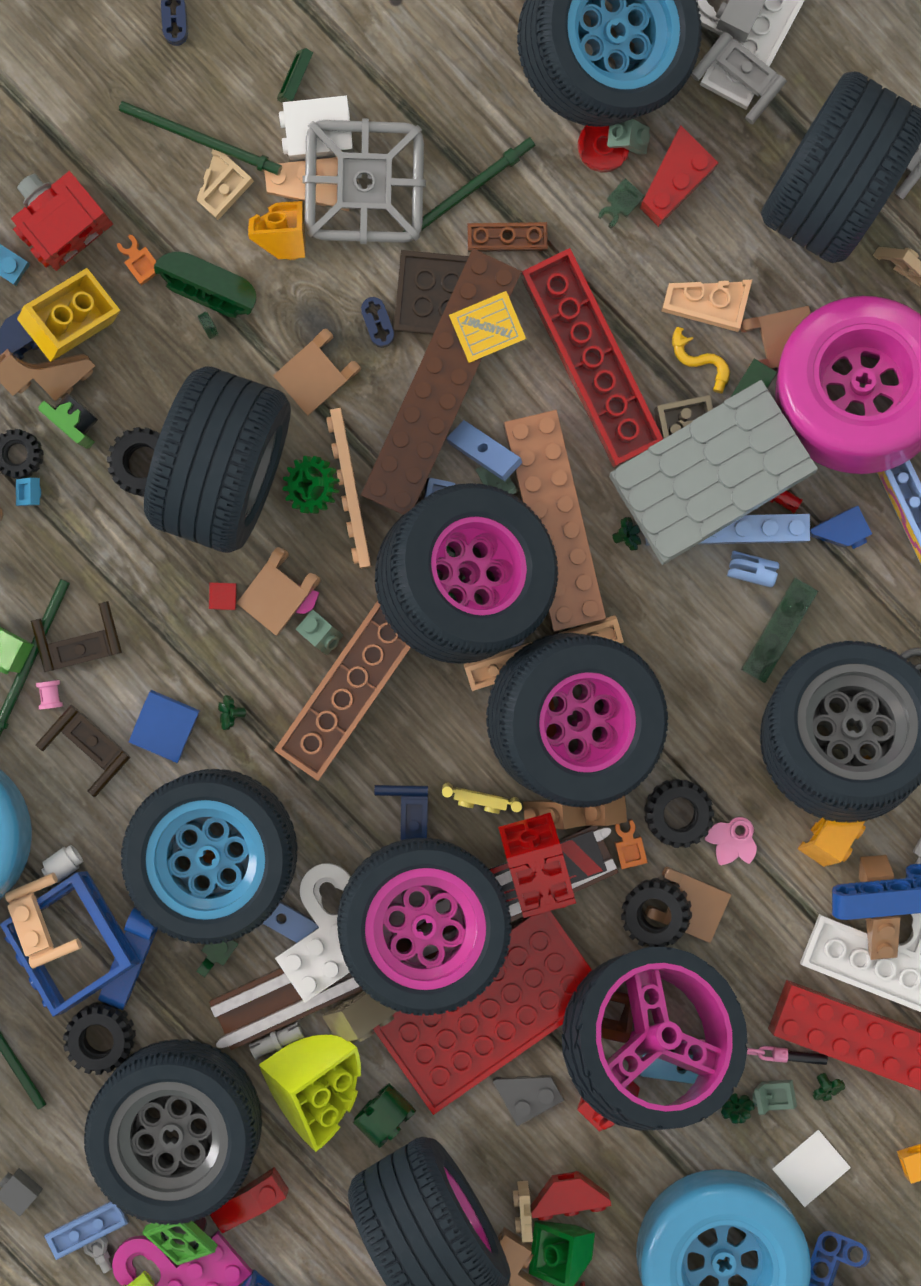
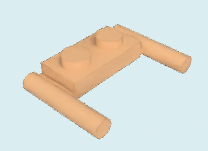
(31, 924)

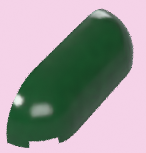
(206, 283)

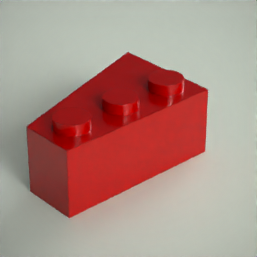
(678, 176)

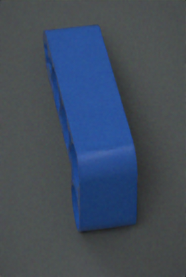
(879, 897)
(140, 936)
(833, 1259)

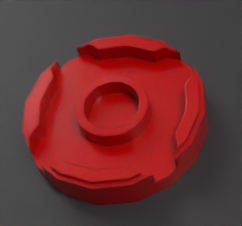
(596, 153)

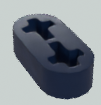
(180, 18)
(383, 320)

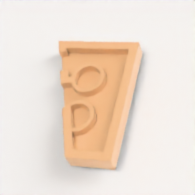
(290, 185)
(709, 303)

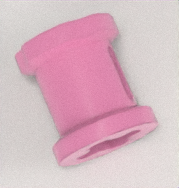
(49, 694)

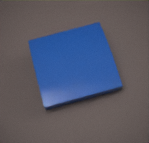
(164, 726)

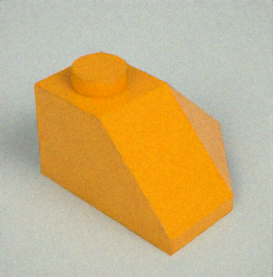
(280, 230)

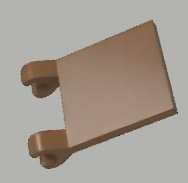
(775, 331)
(311, 375)
(274, 596)
(706, 901)

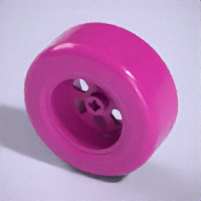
(850, 330)

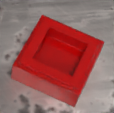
(222, 596)

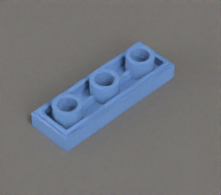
(484, 450)
(296, 925)

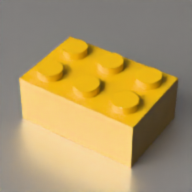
(68, 314)

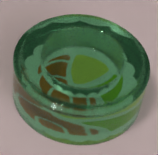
(208, 325)

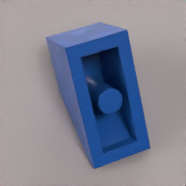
(843, 529)

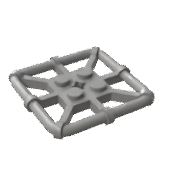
(351, 167)

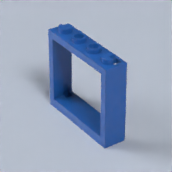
(108, 927)

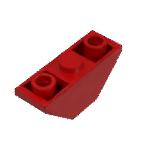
(568, 1196)

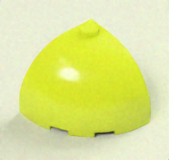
(314, 1084)

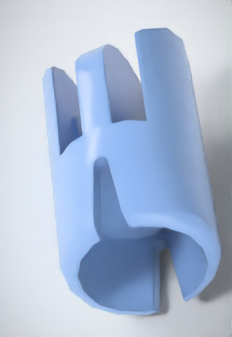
(753, 569)

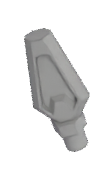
(98, 1250)

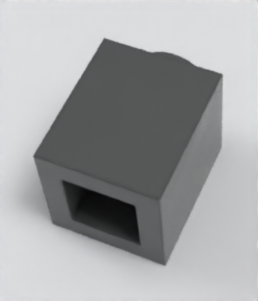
(18, 1191)

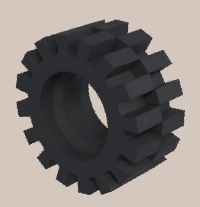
(33, 453)

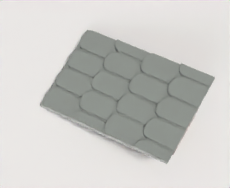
(712, 472)

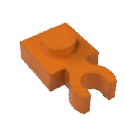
(140, 262)
(630, 849)

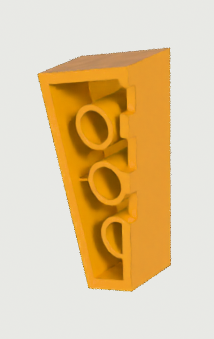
(832, 840)

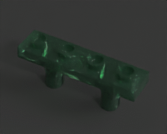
(779, 630)

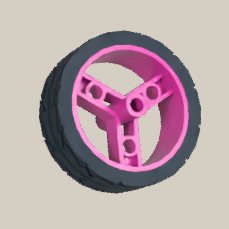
(716, 1061)

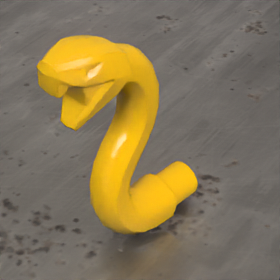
(723, 370)

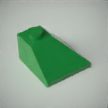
(560, 1252)

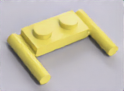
(492, 803)

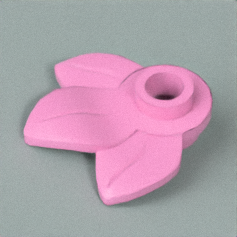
(730, 844)

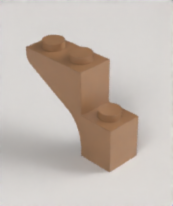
(54, 376)
(570, 817)
(881, 931)
(518, 1257)

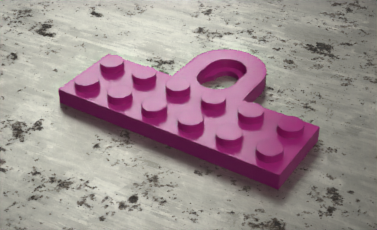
(216, 1269)

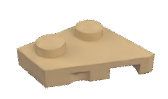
(222, 185)
(905, 261)
(522, 1200)

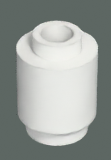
(62, 863)

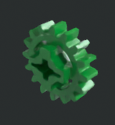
(316, 494)

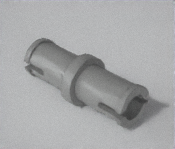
(276, 1040)

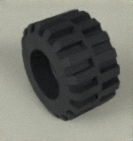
(121, 454)
(695, 829)
(647, 933)
(83, 1053)

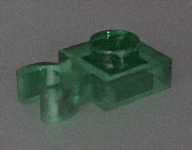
(622, 200)

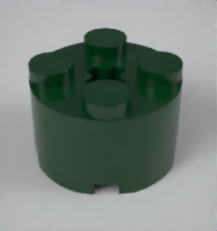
(383, 1115)

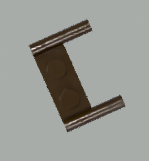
(79, 648)
(91, 741)

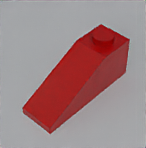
(251, 1201)

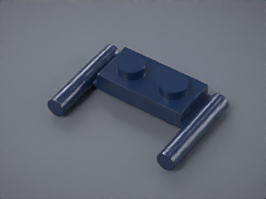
(413, 808)

